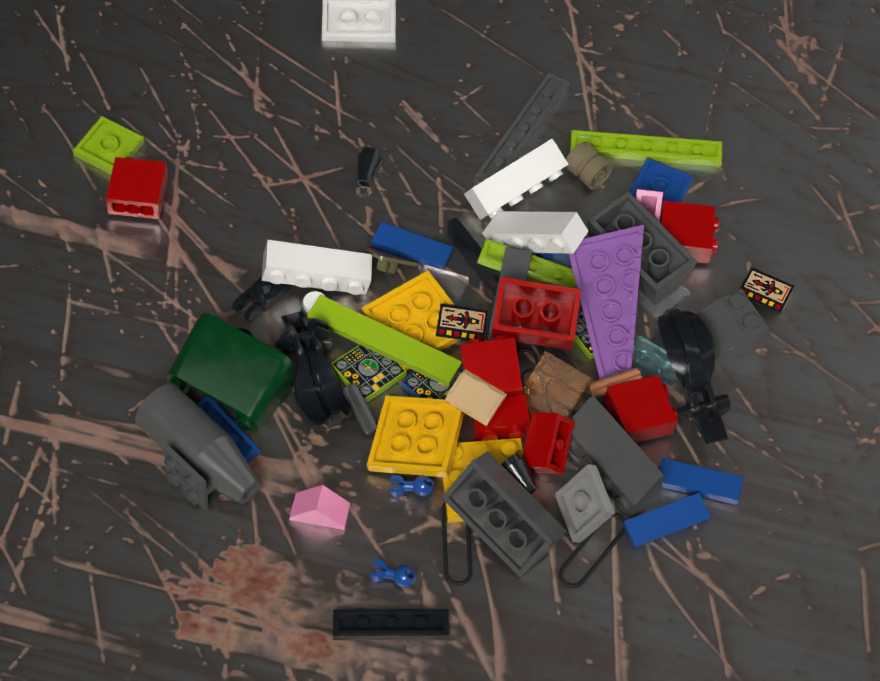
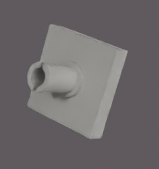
(584, 503)

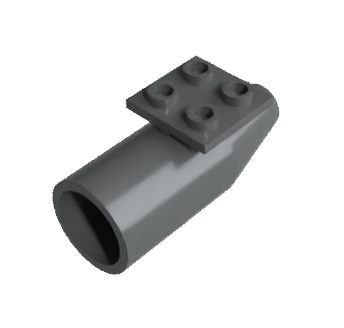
(195, 448)

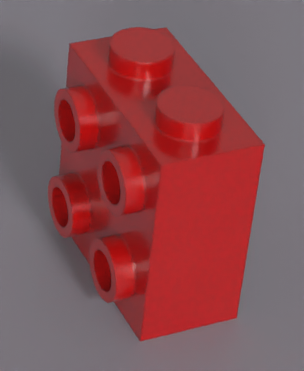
(137, 188)
(692, 227)
(494, 362)
(642, 408)

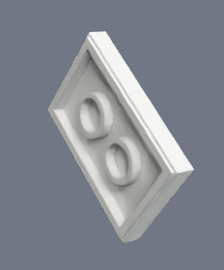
(359, 20)

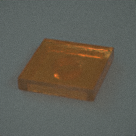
(555, 386)

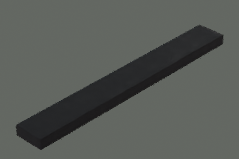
(471, 251)

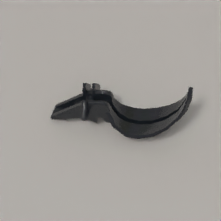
(693, 361)
(316, 384)

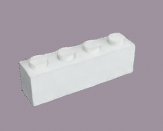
(516, 179)
(537, 231)
(316, 267)

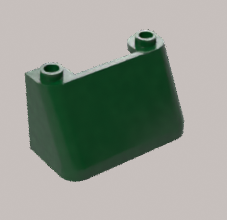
(233, 371)

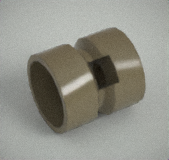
(588, 165)

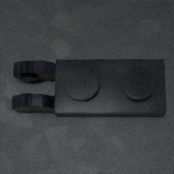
(262, 295)

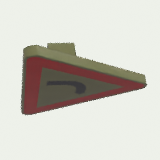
(387, 261)

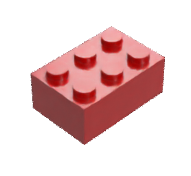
(536, 313)

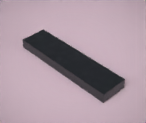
(391, 624)

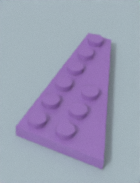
(609, 278)

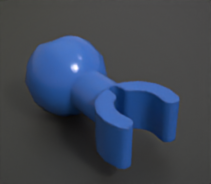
(420, 485)
(401, 575)

